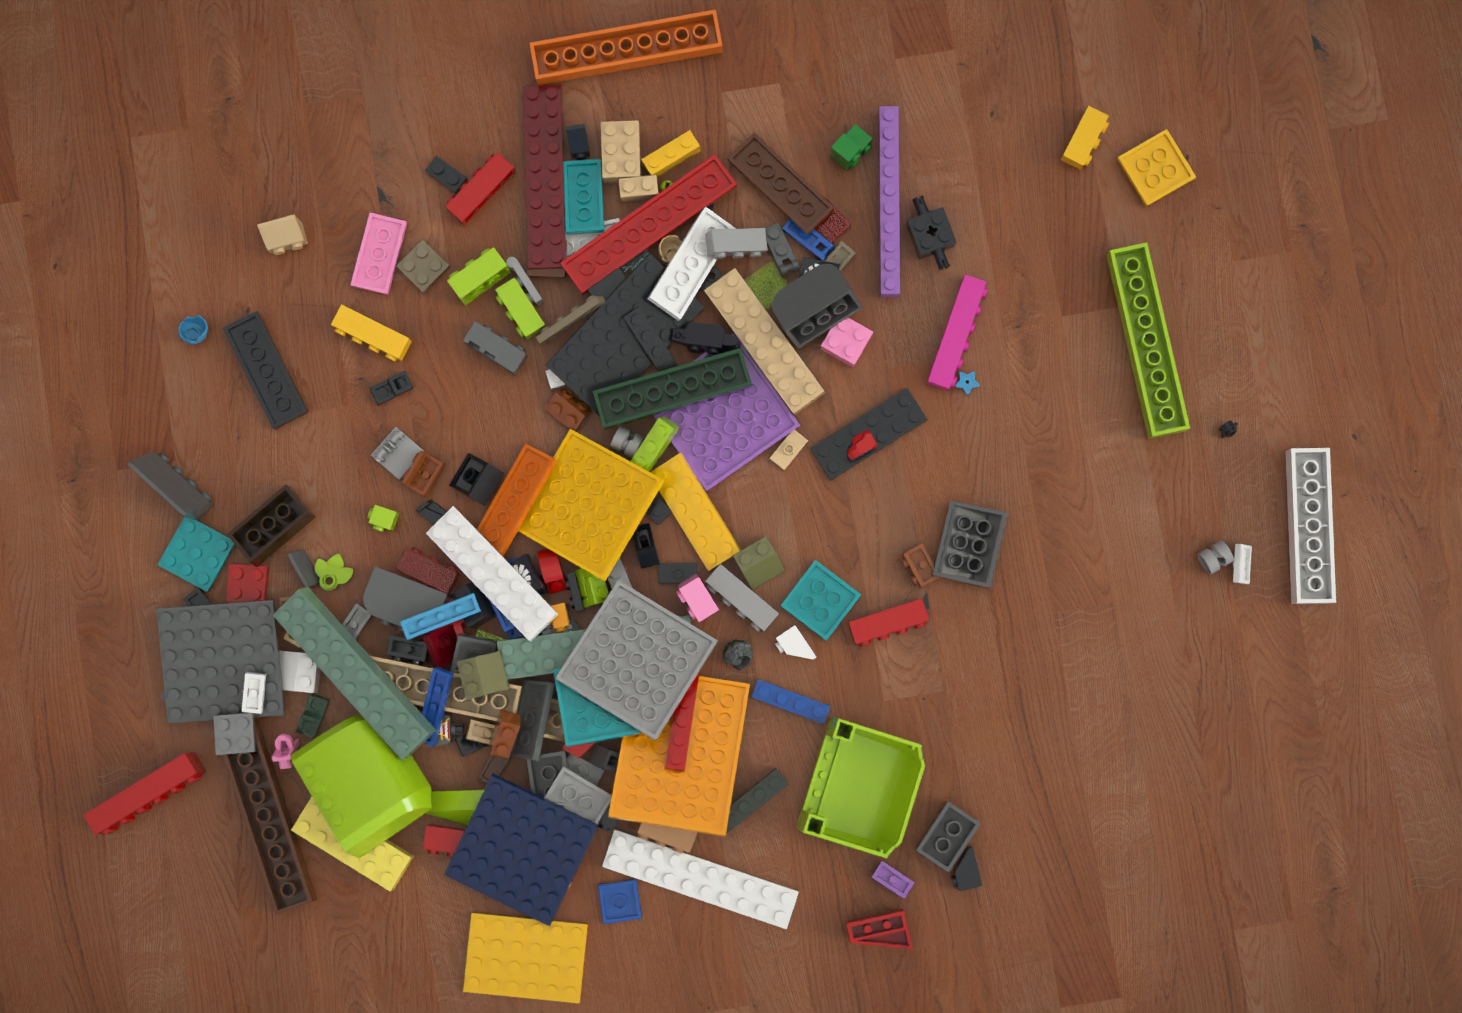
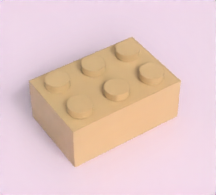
(620, 150)

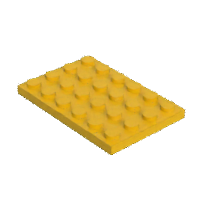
(525, 958)

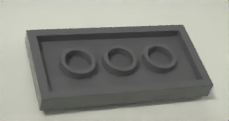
(533, 712)

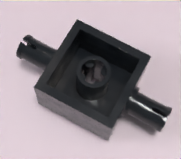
(936, 222)

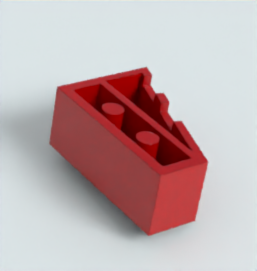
(882, 929)

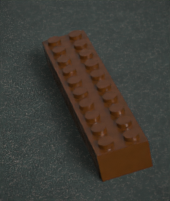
(270, 827)

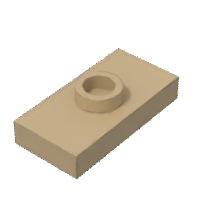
(788, 449)

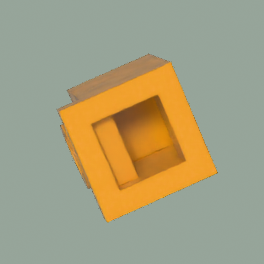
(562, 620)

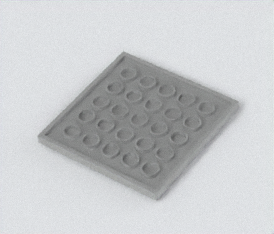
(636, 660)

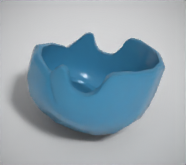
(193, 330)

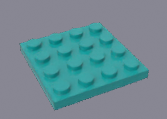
(586, 721)

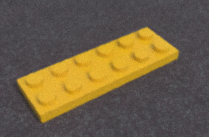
(695, 512)

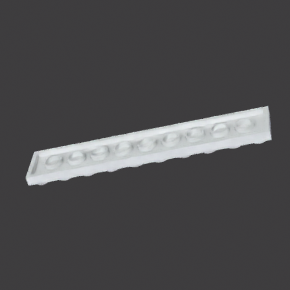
(700, 879)

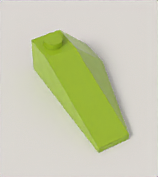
(455, 804)

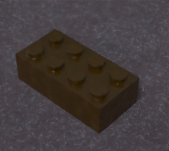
(271, 525)

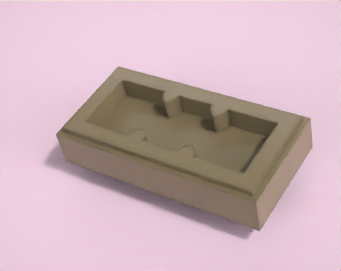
(841, 254)

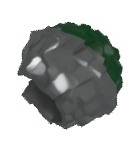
(738, 654)

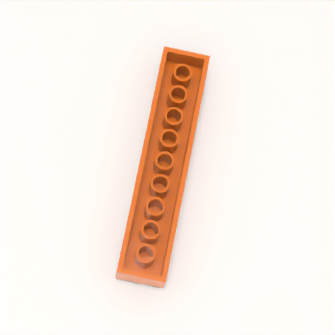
(626, 47)

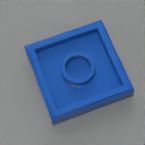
(619, 901)

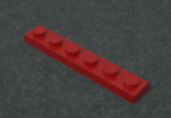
(681, 730)

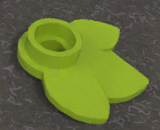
(335, 569)

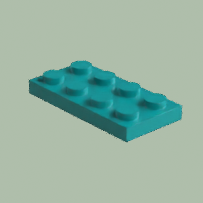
(583, 196)

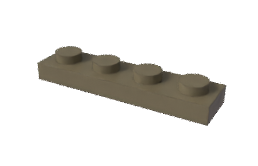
(564, 323)

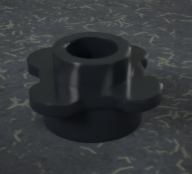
(1228, 429)

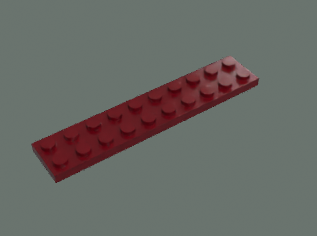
(544, 176)

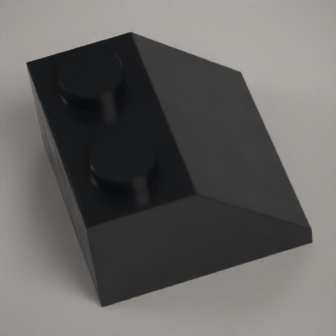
(476, 479)
(486, 608)

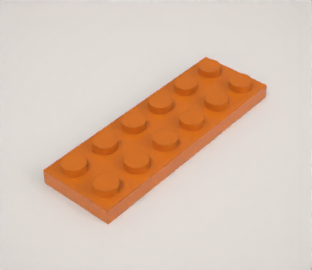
(516, 497)

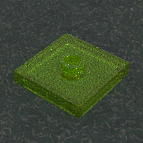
(766, 283)

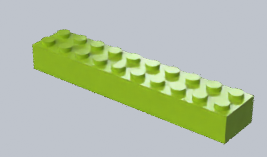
(1147, 340)

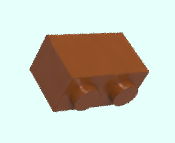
(504, 734)

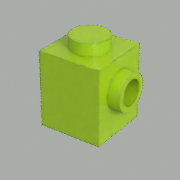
(382, 518)

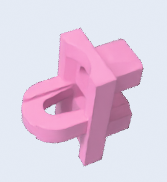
(284, 750)

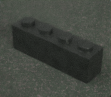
(755, 798)

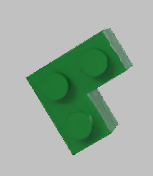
(850, 147)

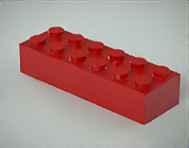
(144, 793)

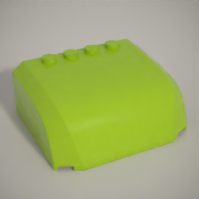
(362, 785)
(862, 788)

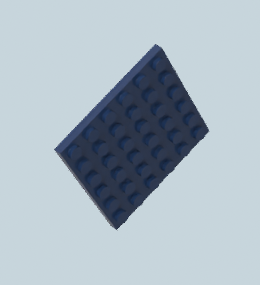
(521, 849)

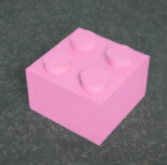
(847, 341)
(697, 597)

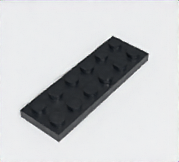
(265, 370)
(885, 423)

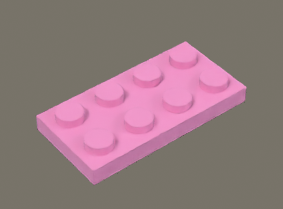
(379, 253)

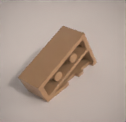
(679, 839)

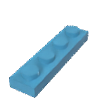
(440, 616)

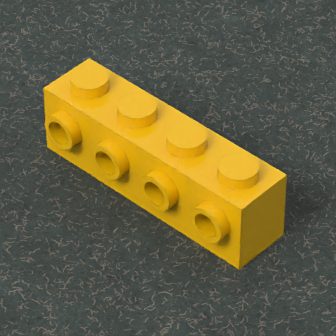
(370, 332)

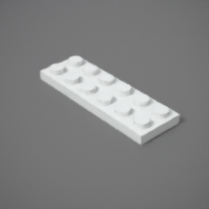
(687, 267)

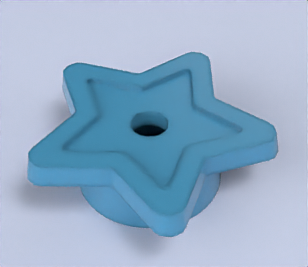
(962, 382)

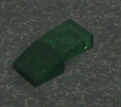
(313, 715)

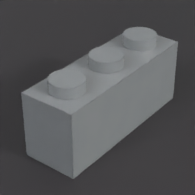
(736, 242)

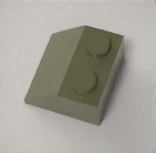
(759, 563)
(483, 675)

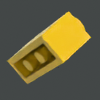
(1085, 138)
(671, 154)

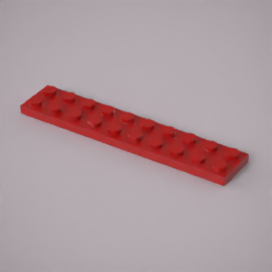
(649, 224)

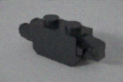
(705, 338)

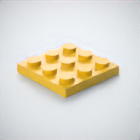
(1156, 167)

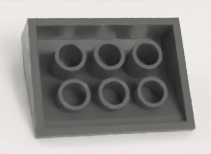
(172, 485)
(971, 544)

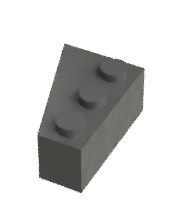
(495, 348)

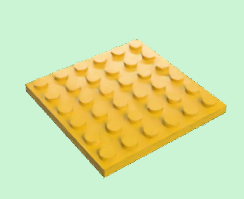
(590, 505)

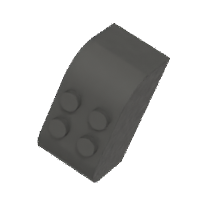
(814, 303)
(398, 598)

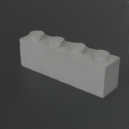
(742, 598)

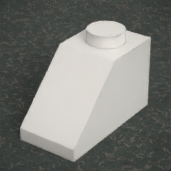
(794, 644)

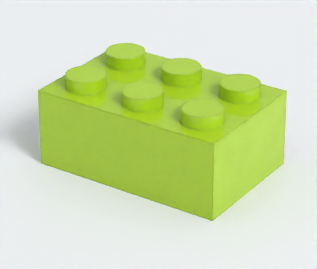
(479, 275)

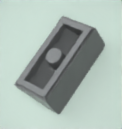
(304, 568)

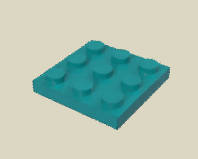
(197, 553)
(820, 600)

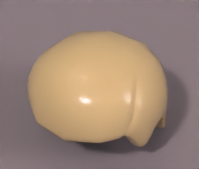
(668, 247)

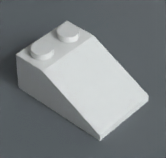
(299, 672)

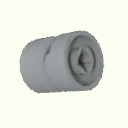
(626, 442)
(1213, 558)

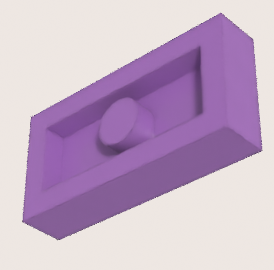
(892, 879)

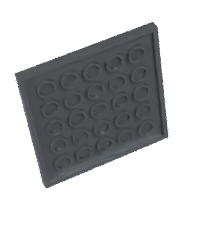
(209, 652)

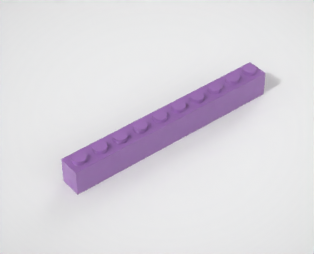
(889, 202)

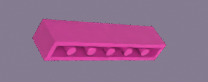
(956, 333)

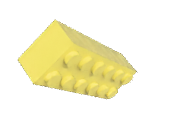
(382, 864)

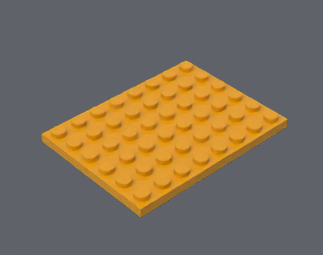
(703, 793)

